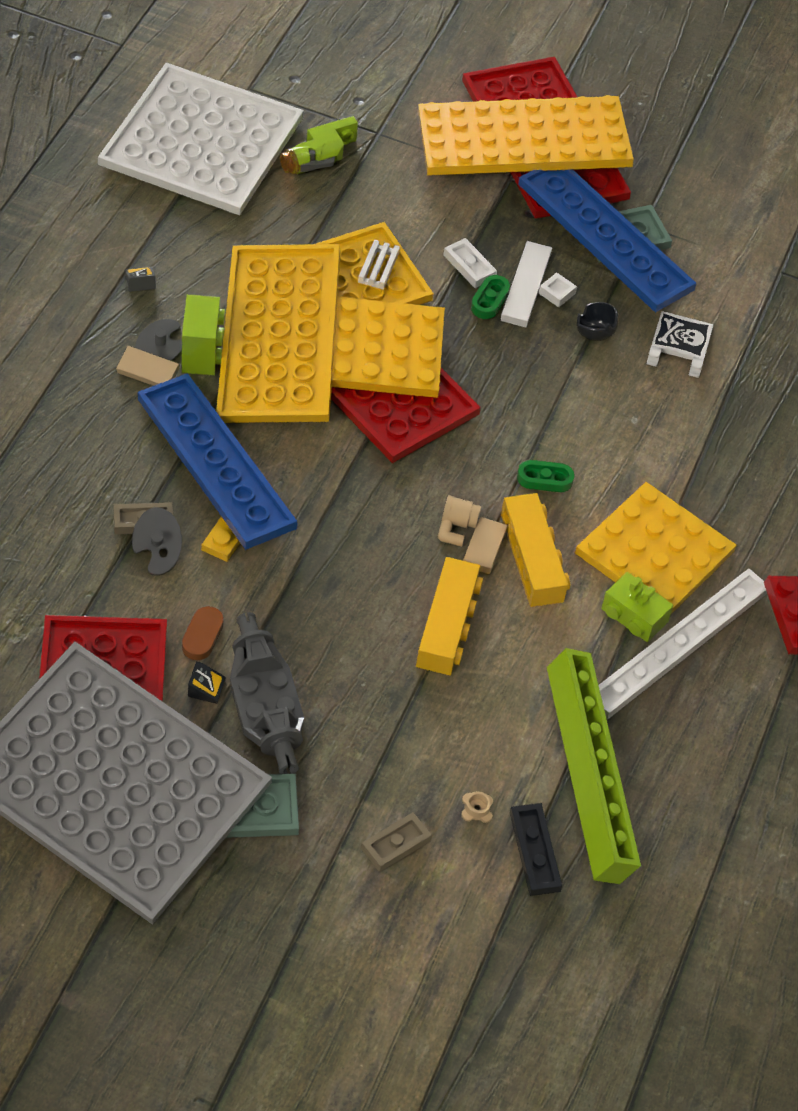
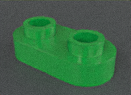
(490, 296)
(545, 476)

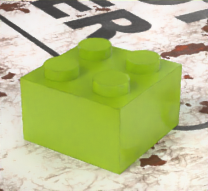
(202, 335)

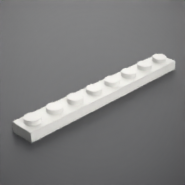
(680, 641)

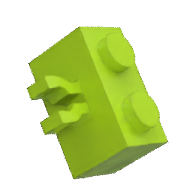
(637, 606)

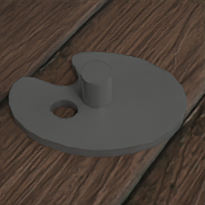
(156, 339)
(157, 531)

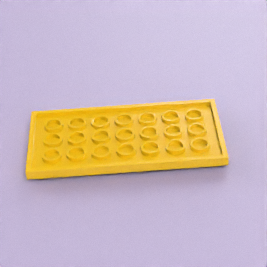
(524, 135)
(279, 334)

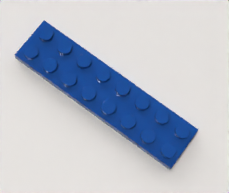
(609, 236)
(217, 461)

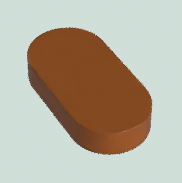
(202, 633)

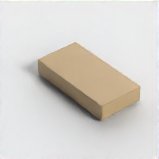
(146, 367)
(485, 544)

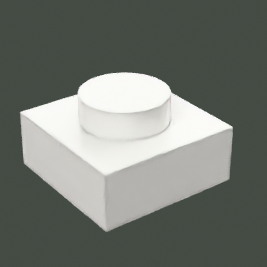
(557, 289)

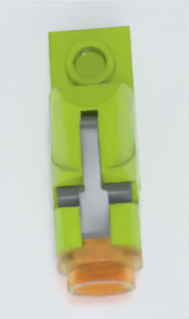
(322, 147)

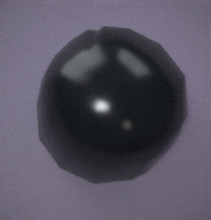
(598, 321)

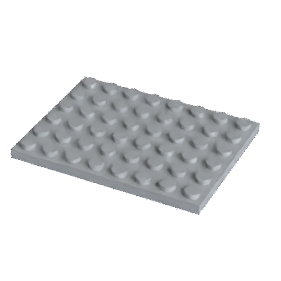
(119, 781)

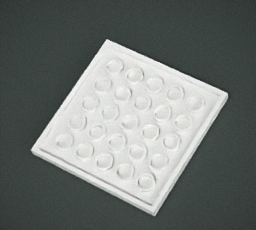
(201, 138)

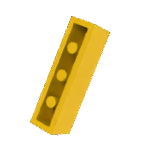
(535, 550)
(448, 616)

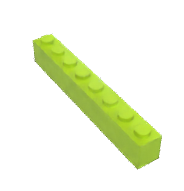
(593, 767)

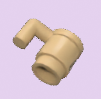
(457, 513)

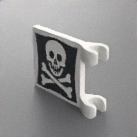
(681, 338)

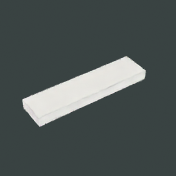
(526, 284)

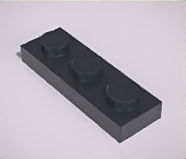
(535, 849)

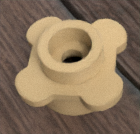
(480, 800)

